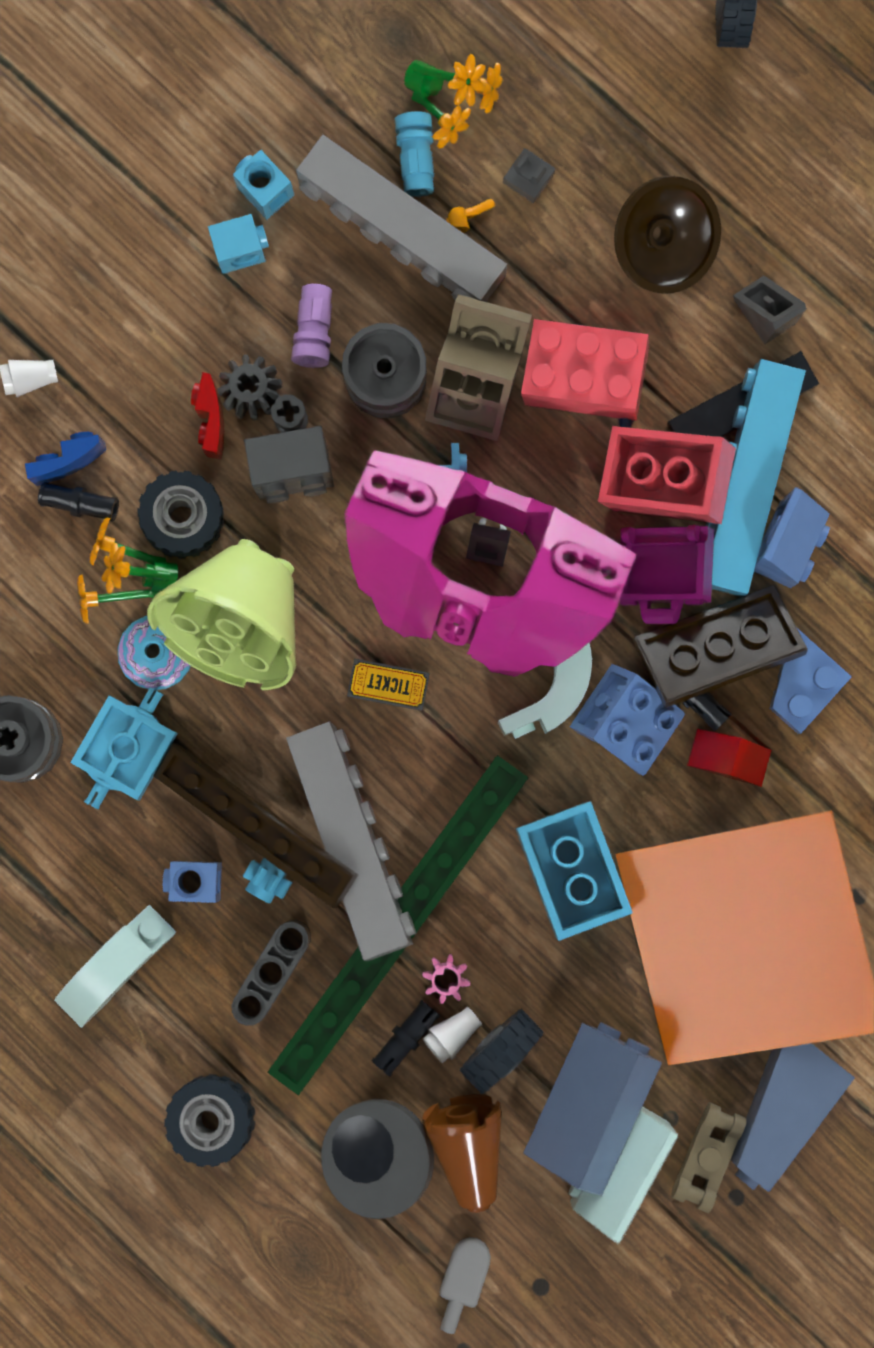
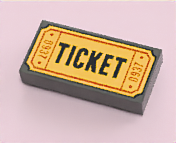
(388, 684)

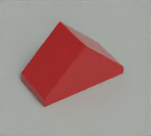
(729, 757)

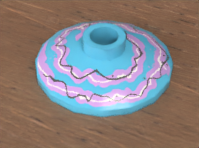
(144, 671)

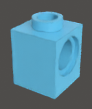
(268, 198)
(238, 243)

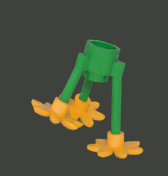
(429, 80)
(155, 575)

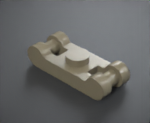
(708, 1157)

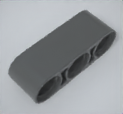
(258, 986)

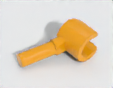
(459, 215)

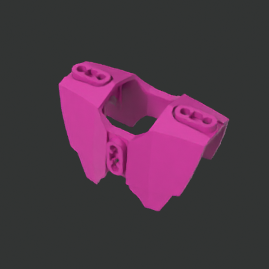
(549, 617)

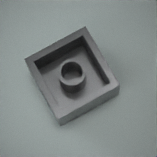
(289, 464)

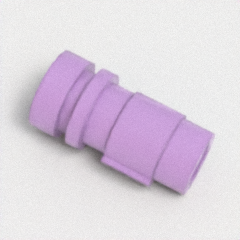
(313, 326)

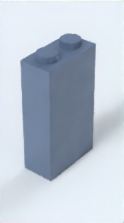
(592, 1107)

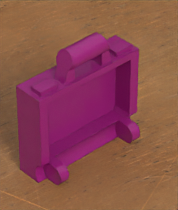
(668, 568)

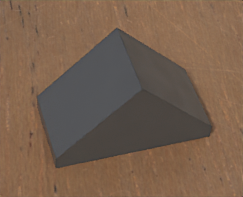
(769, 308)

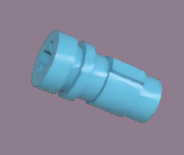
(415, 157)

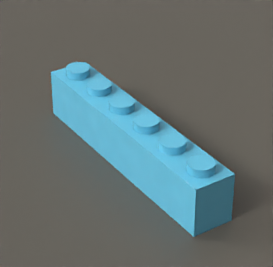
(759, 453)

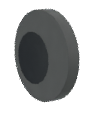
(377, 1158)

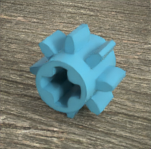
(266, 880)

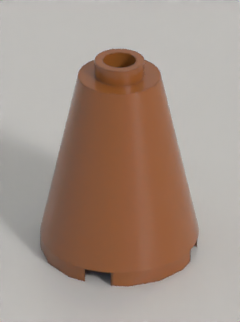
(467, 1147)

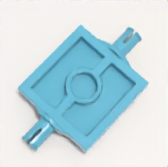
(124, 748)

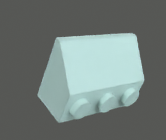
(631, 1178)

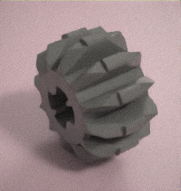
(243, 399)

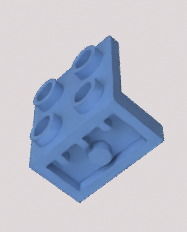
(627, 718)

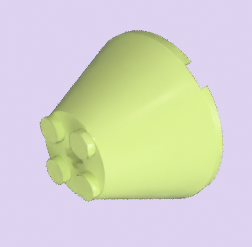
(232, 617)

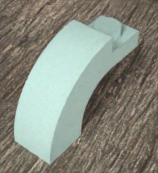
(566, 693)
(114, 965)

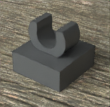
(529, 175)
(488, 543)

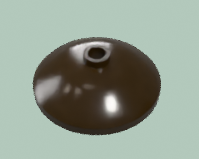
(686, 240)

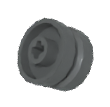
(400, 355)
(38, 739)

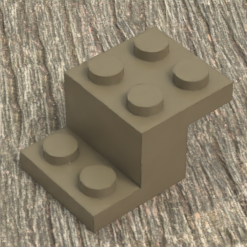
(477, 367)

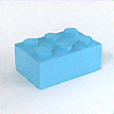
(573, 870)

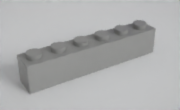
(399, 222)
(349, 837)

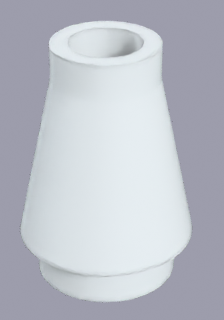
(27, 375)
(451, 1034)

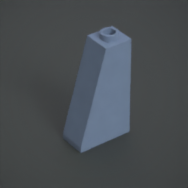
(788, 1107)

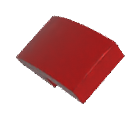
(209, 406)

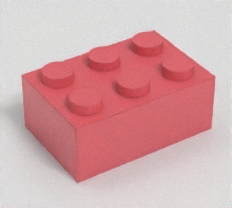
(585, 369)
(667, 474)

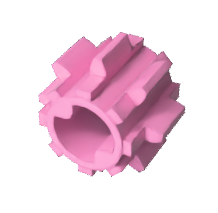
(439, 970)

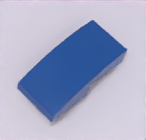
(76, 454)

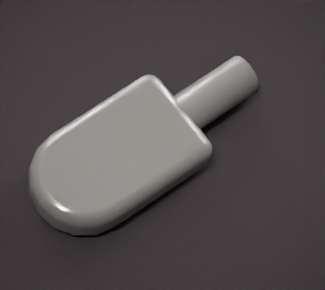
(463, 1279)

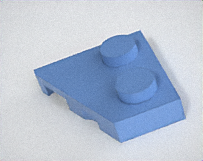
(806, 686)

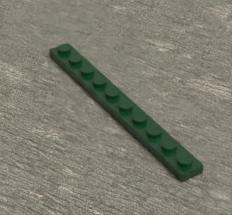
(420, 896)

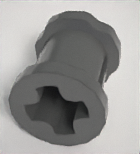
(279, 409)

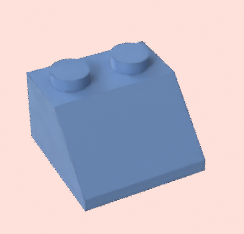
(791, 539)

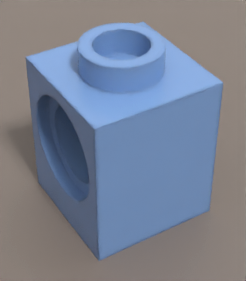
(210, 881)

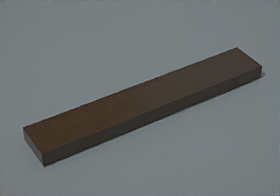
(256, 826)

